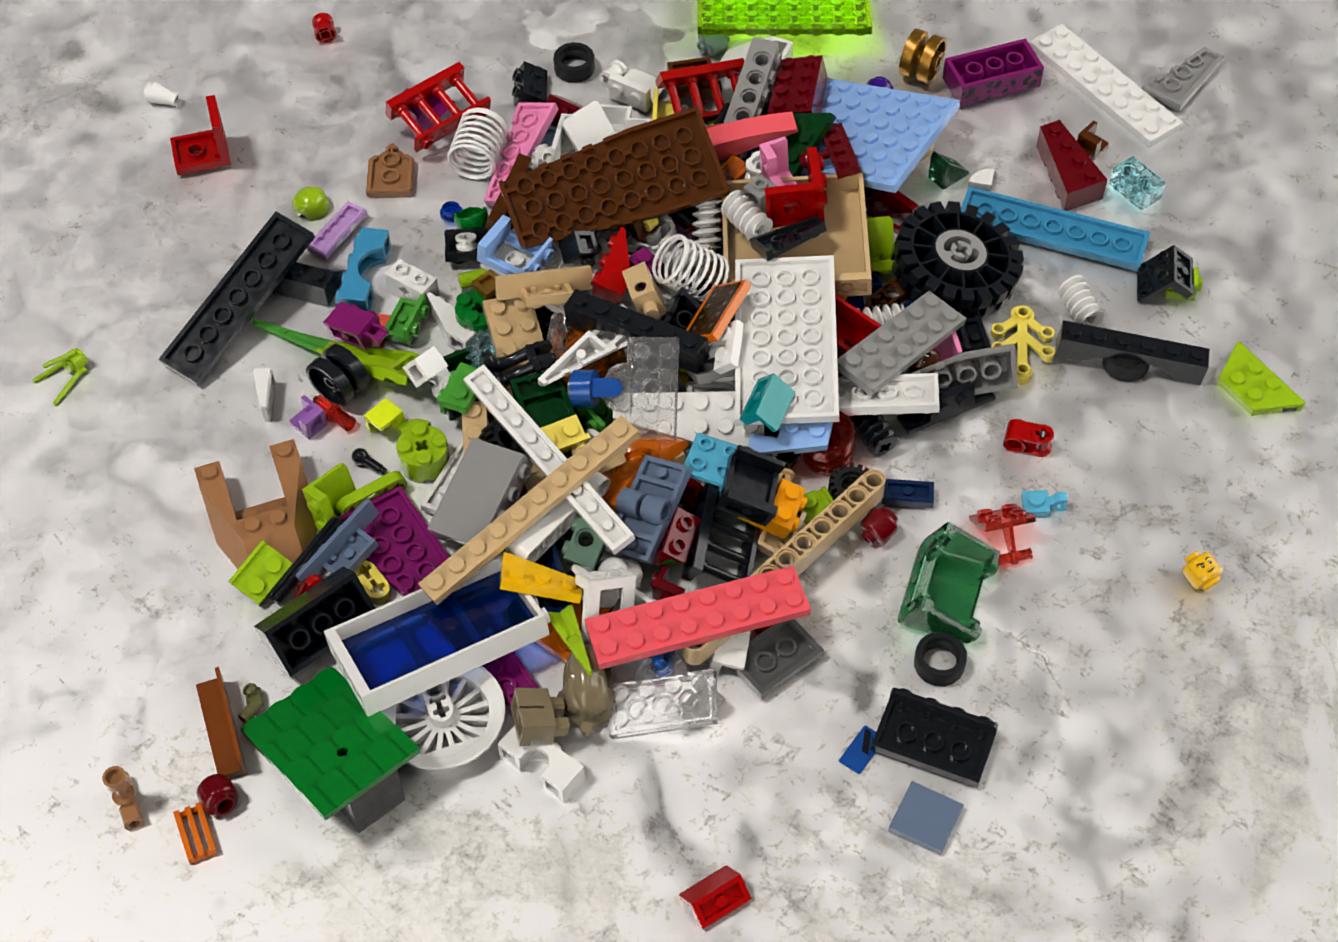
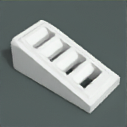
(265, 389)

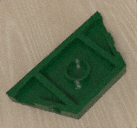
(811, 131)

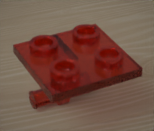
(1005, 519)

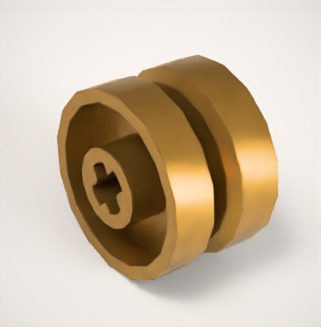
(922, 56)

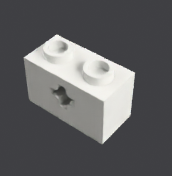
(409, 282)

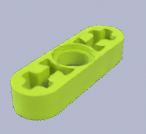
(378, 487)

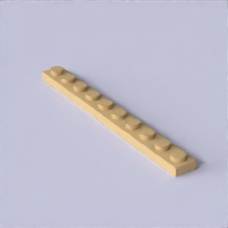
(528, 510)

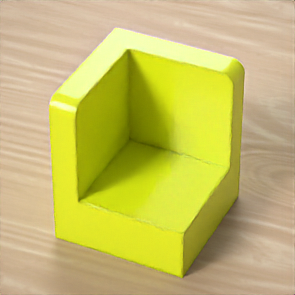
(383, 415)

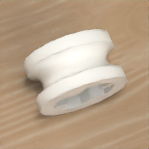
(466, 241)

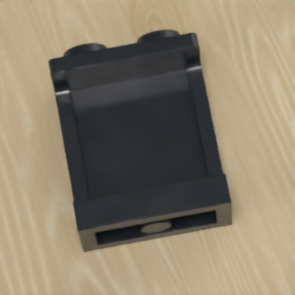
(750, 485)

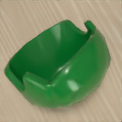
(471, 218)

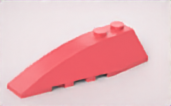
(748, 133)

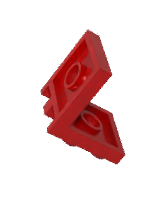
(211, 144)
(807, 197)

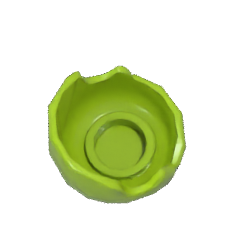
(311, 202)

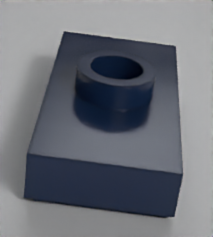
(908, 493)

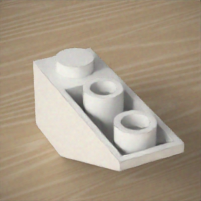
(444, 316)

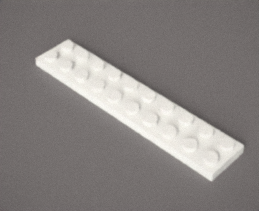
(901, 396)

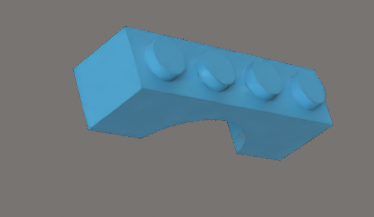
(370, 249)

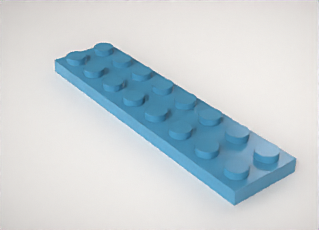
(1063, 229)

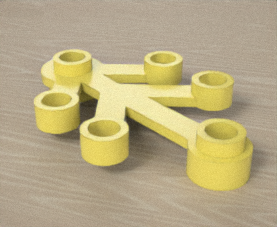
(1023, 317)

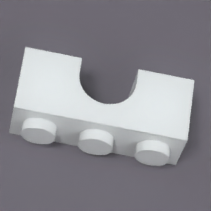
(563, 771)

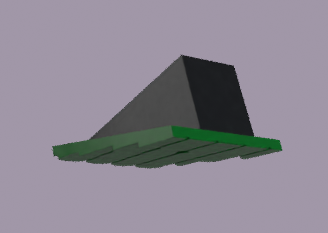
(334, 750)

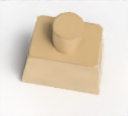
(650, 300)

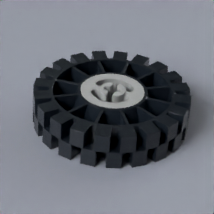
(927, 265)

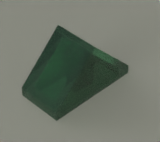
(945, 170)

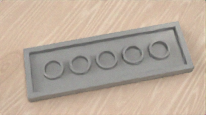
(899, 343)

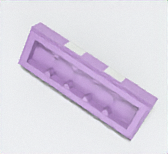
(337, 230)

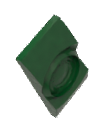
(542, 403)

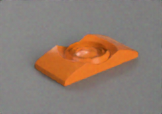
(624, 474)

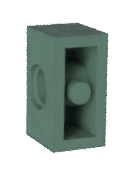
(583, 556)

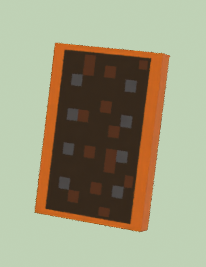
(718, 309)

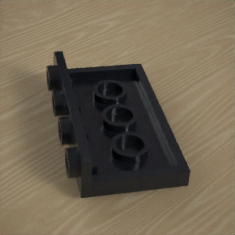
(935, 736)

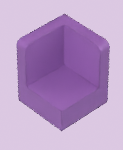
(310, 419)

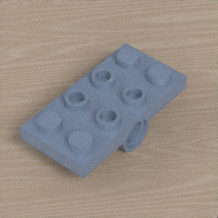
(650, 505)

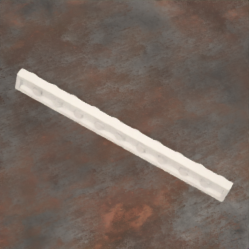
(547, 457)

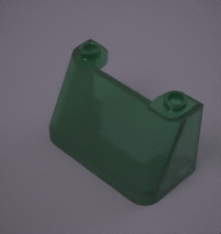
(948, 583)

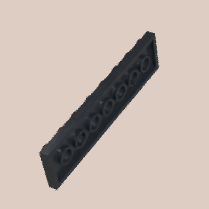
(236, 298)

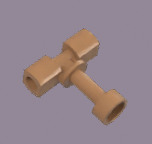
(123, 794)

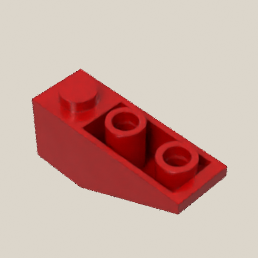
(610, 282)

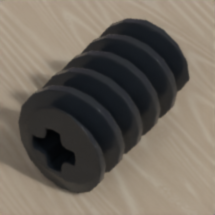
(874, 433)

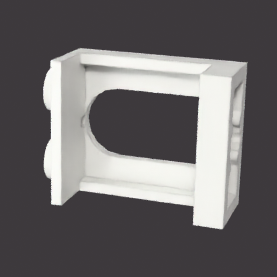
(600, 580)

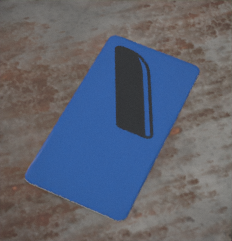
(859, 751)

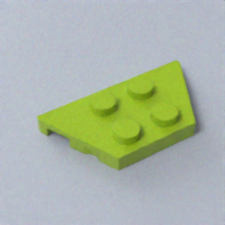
(1255, 385)

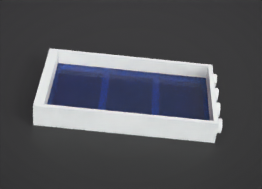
(423, 644)

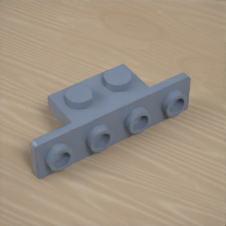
(346, 547)

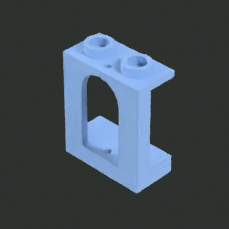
(502, 233)

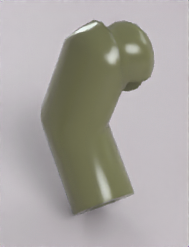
(254, 702)

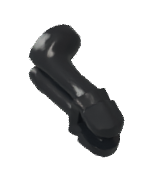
(535, 353)

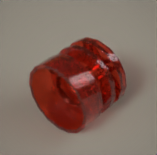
(840, 449)

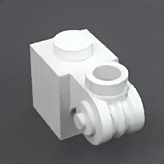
(429, 367)

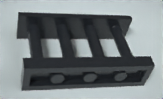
(696, 562)

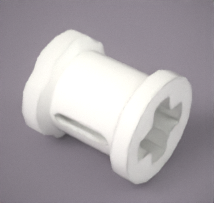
(615, 67)

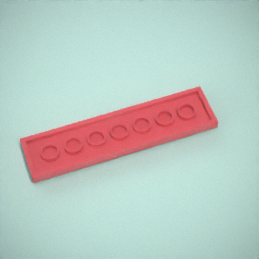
(696, 617)

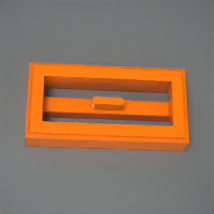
(188, 813)

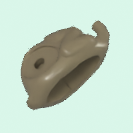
(587, 697)

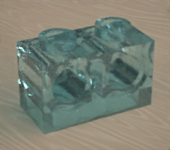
(1137, 183)

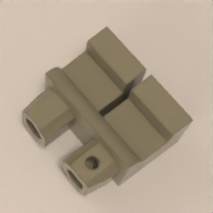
(535, 715)

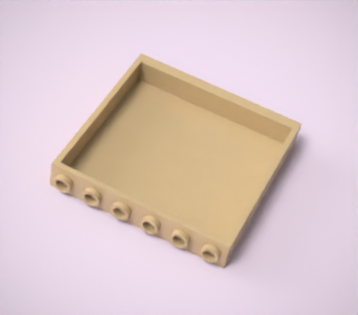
(844, 237)

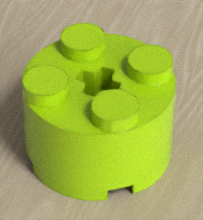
(422, 452)

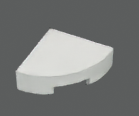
(982, 179)

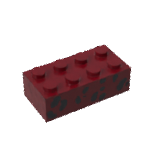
(799, 85)

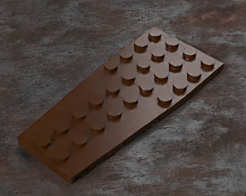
(617, 181)

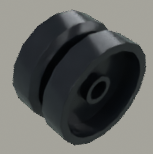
(337, 375)

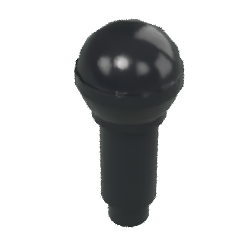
(361, 457)

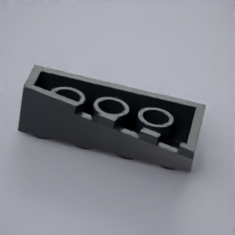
(310, 284)

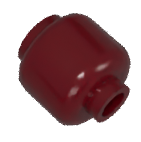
(879, 526)
(217, 795)

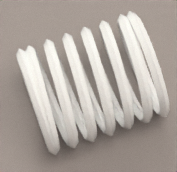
(475, 147)
(702, 267)

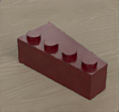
(1069, 167)

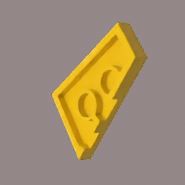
(537, 580)

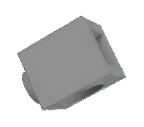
(756, 191)

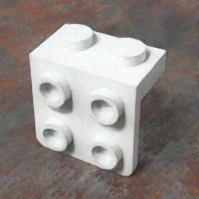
(633, 89)
(588, 126)

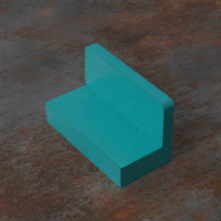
(768, 402)

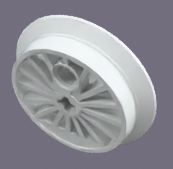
(457, 720)

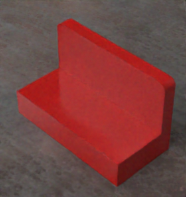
(716, 896)

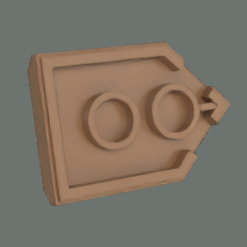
(390, 174)

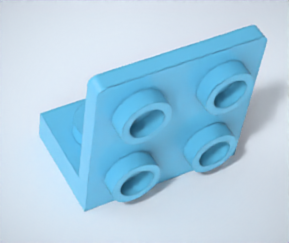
(709, 459)

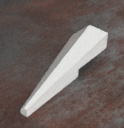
(586, 350)

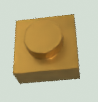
(485, 285)

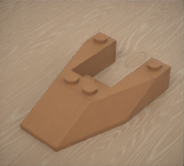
(281, 523)

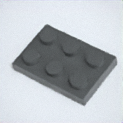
(778, 656)

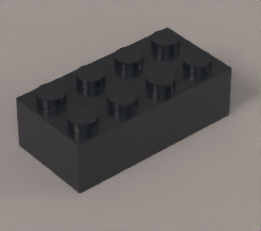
(296, 630)

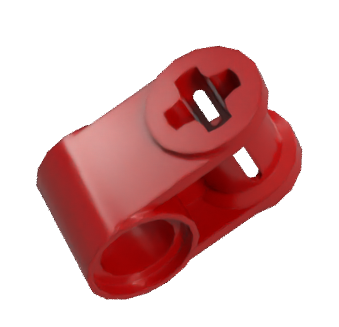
(1026, 438)

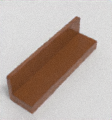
(221, 727)

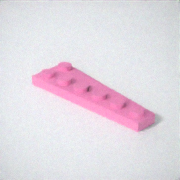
(528, 130)

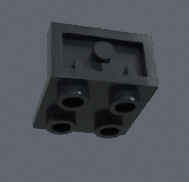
(1165, 270)

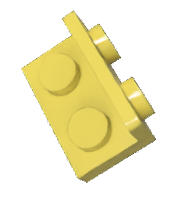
(567, 434)

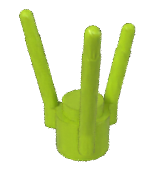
(71, 361)

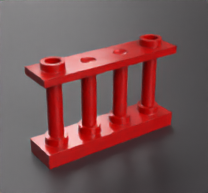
(692, 75)
(429, 88)

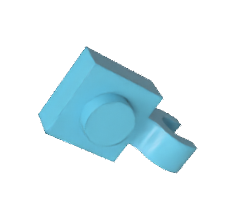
(1040, 504)

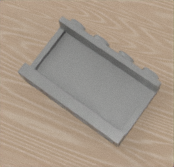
(480, 491)

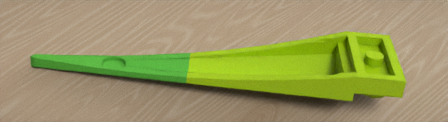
(378, 362)

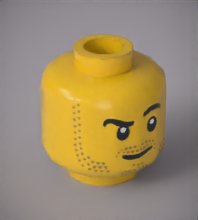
(1202, 570)

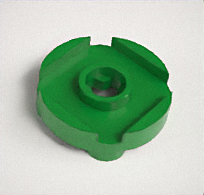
(465, 313)

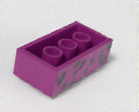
(993, 72)

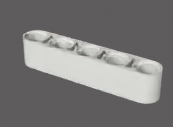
(553, 525)

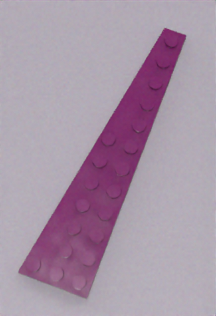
(411, 553)

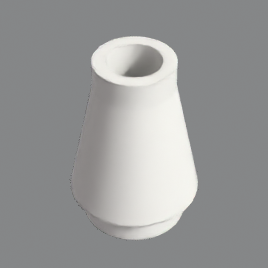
(159, 94)

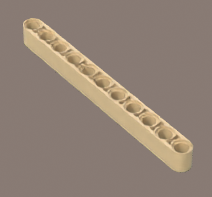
(815, 542)

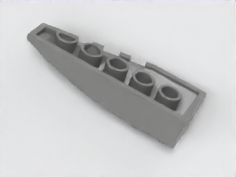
(986, 369)

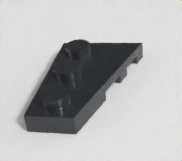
(785, 238)

